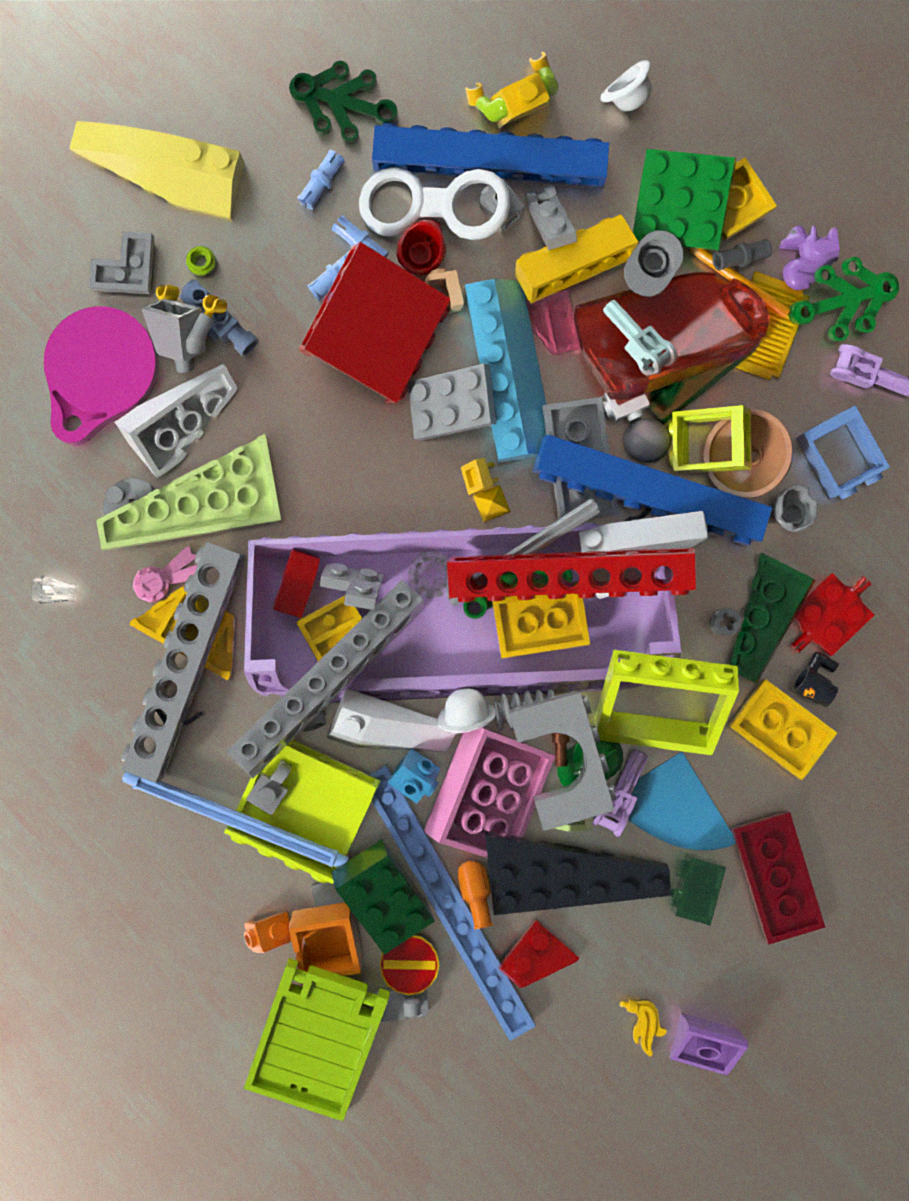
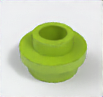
(197, 253)

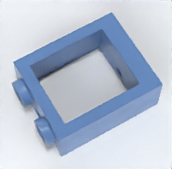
(864, 441)

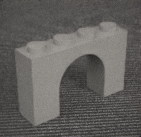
(587, 794)

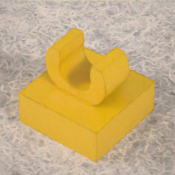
(477, 476)

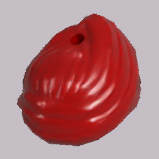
(416, 253)

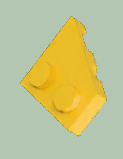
(328, 626)

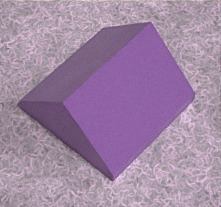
(707, 1044)

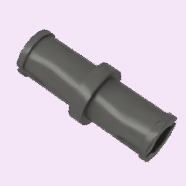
(742, 254)

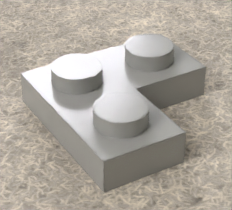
(129, 273)
(360, 585)

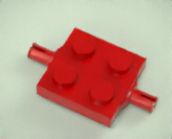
(832, 614)

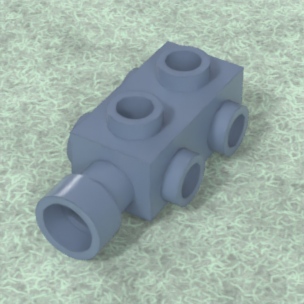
(225, 325)

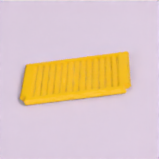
(774, 350)

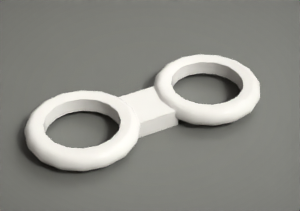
(435, 203)

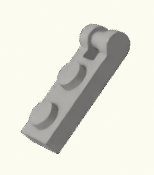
(550, 218)

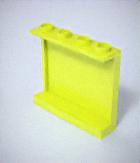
(321, 805)

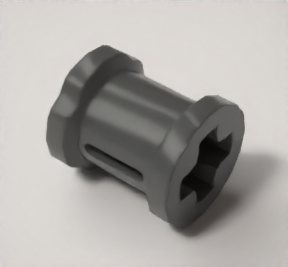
(719, 615)

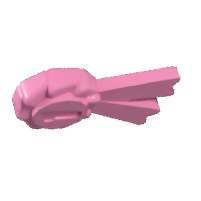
(154, 583)

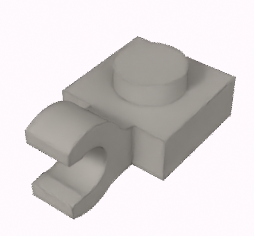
(269, 790)

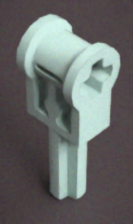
(644, 344)

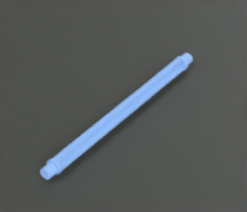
(237, 820)

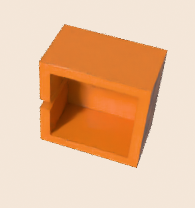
(329, 939)

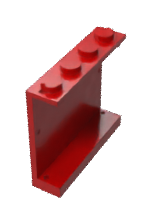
(376, 322)

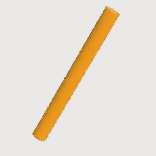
(730, 273)

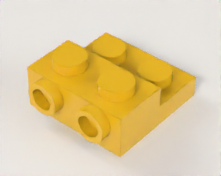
(747, 200)

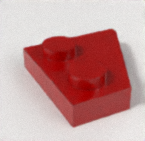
(536, 956)

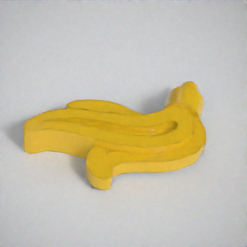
(647, 1023)

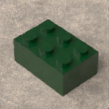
(382, 896)

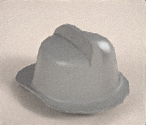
(653, 263)

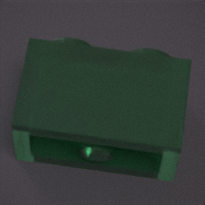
(697, 888)

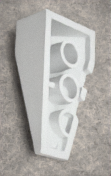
(662, 532)
(377, 724)

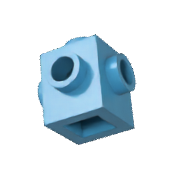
(414, 776)

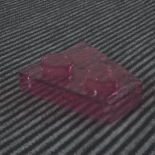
(554, 323)

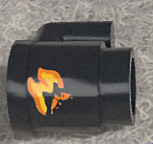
(813, 684)

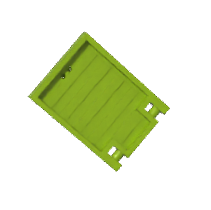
(316, 1040)

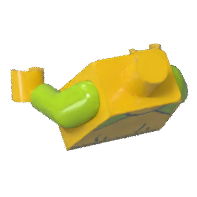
(519, 97)

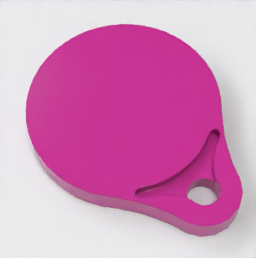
(97, 370)

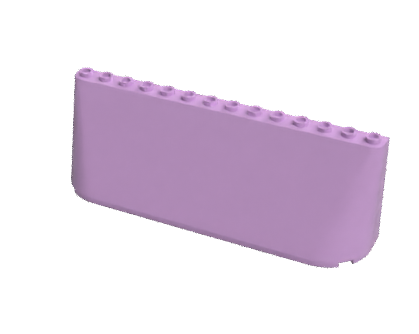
(442, 645)

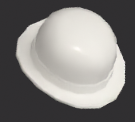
(631, 88)
(465, 712)

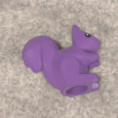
(813, 253)

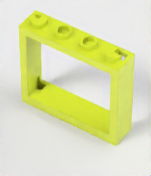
(670, 673)

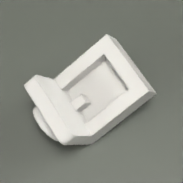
(630, 410)

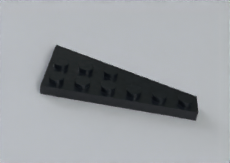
(555, 876)

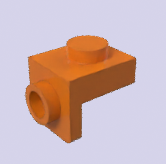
(268, 932)

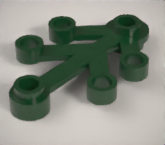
(339, 99)

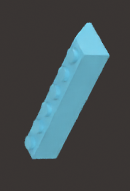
(507, 344)

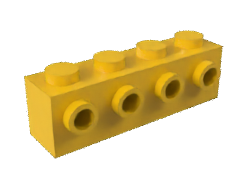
(595, 251)

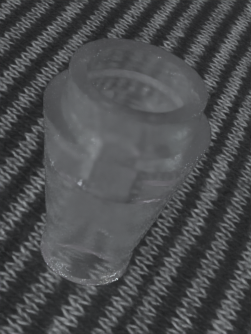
(52, 590)

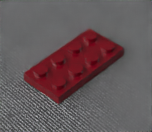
(778, 877)

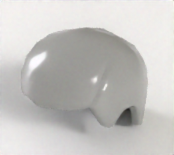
(647, 440)
(795, 508)

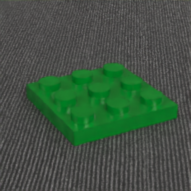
(685, 197)

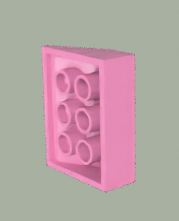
(488, 790)

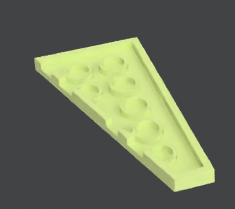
(213, 498)

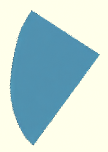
(678, 808)

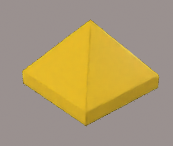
(491, 503)

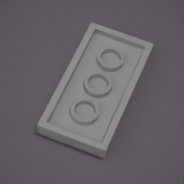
(585, 425)

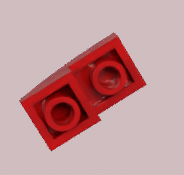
(296, 583)

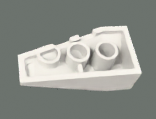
(170, 422)

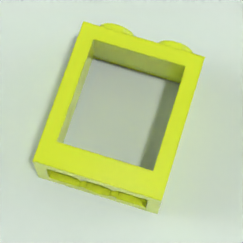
(741, 439)

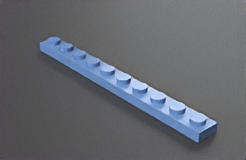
(450, 907)

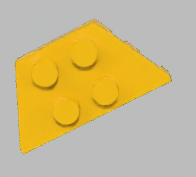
(160, 621)

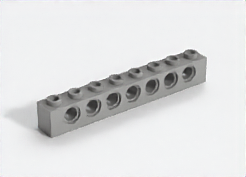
(326, 679)
(135, 757)

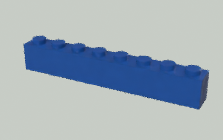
(508, 156)
(650, 489)

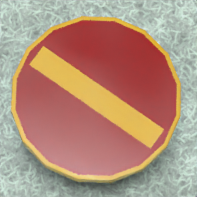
(410, 966)

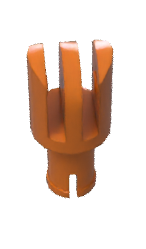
(475, 890)

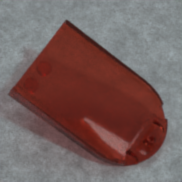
(697, 313)

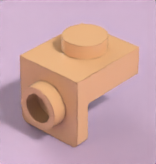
(450, 287)

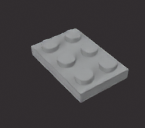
(452, 402)

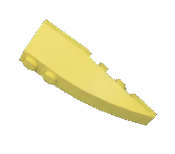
(169, 165)

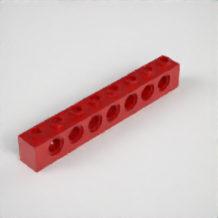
(679, 560)

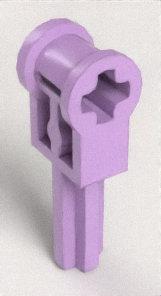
(864, 370)
(623, 790)

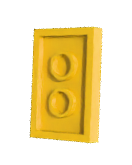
(540, 624)
(782, 729)

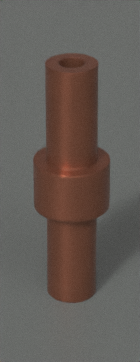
(560, 748)

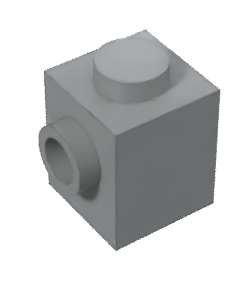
(489, 204)

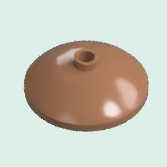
(773, 461)

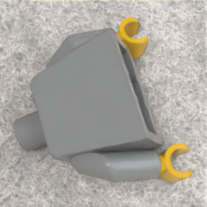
(180, 328)

